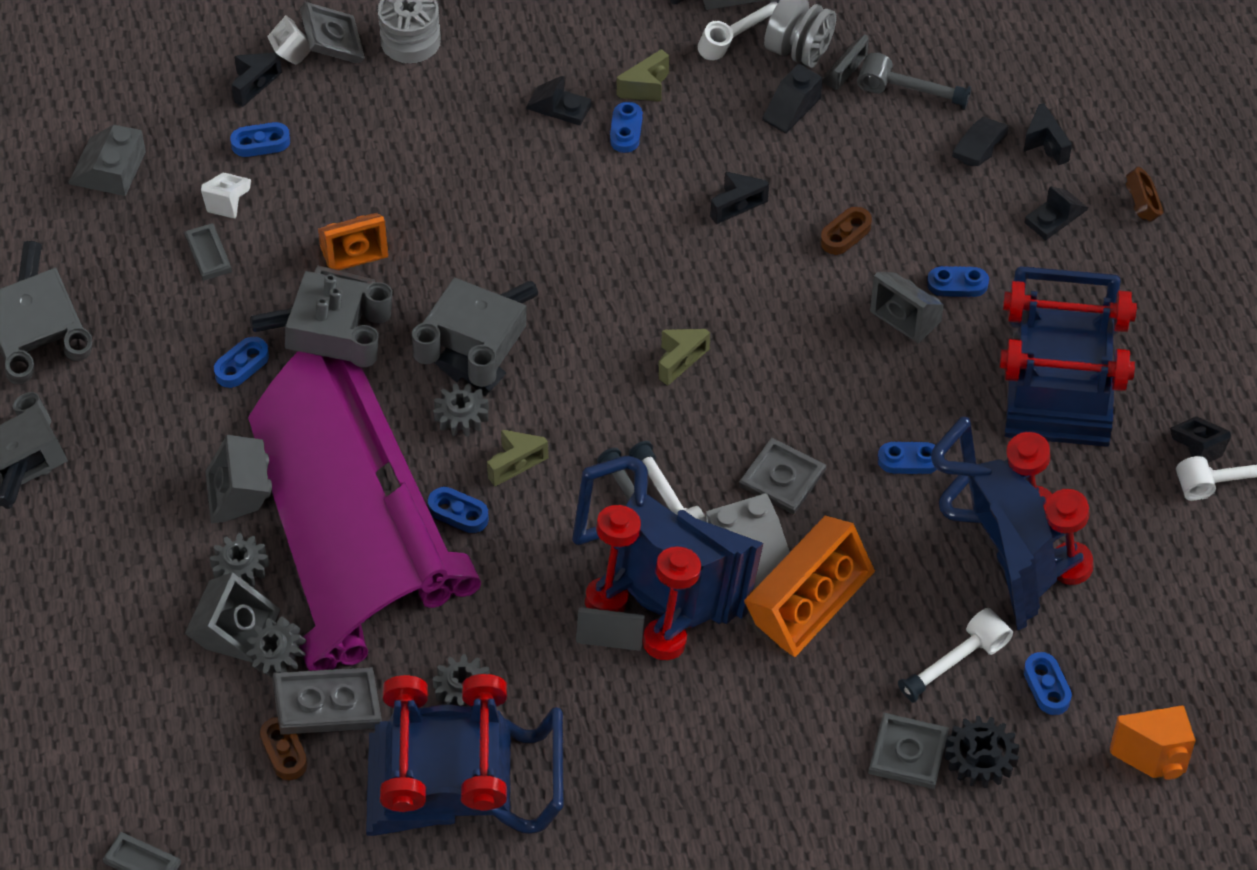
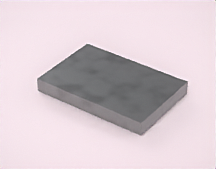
(326, 700)

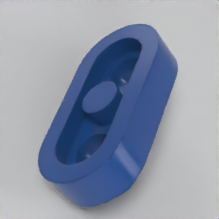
(626, 124)
(260, 139)
(958, 281)
(237, 361)
(908, 459)
(460, 509)
(1049, 685)

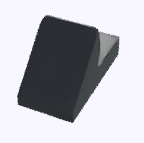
(255, 74)
(555, 102)
(1047, 132)
(740, 196)
(1055, 213)
(1202, 438)

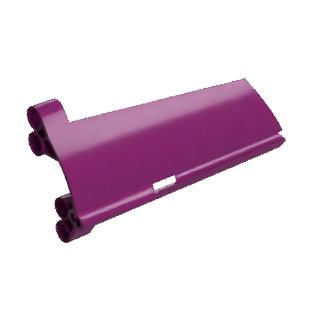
(343, 531)

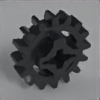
(984, 764)

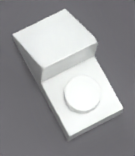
(289, 41)
(223, 193)

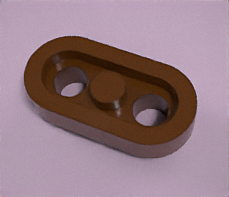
(1144, 194)
(843, 231)
(283, 751)

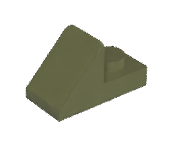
(644, 79)
(683, 350)
(521, 454)

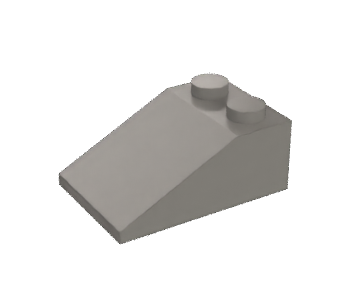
(758, 521)

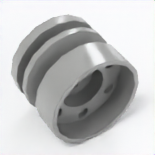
(409, 29)
(800, 31)

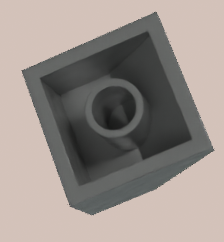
(110, 160)
(905, 305)
(237, 478)
(229, 616)

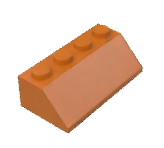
(810, 584)

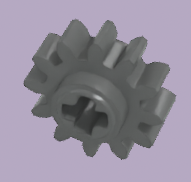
(461, 410)
(251, 559)
(274, 659)
(448, 679)

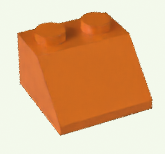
(354, 241)
(1155, 741)

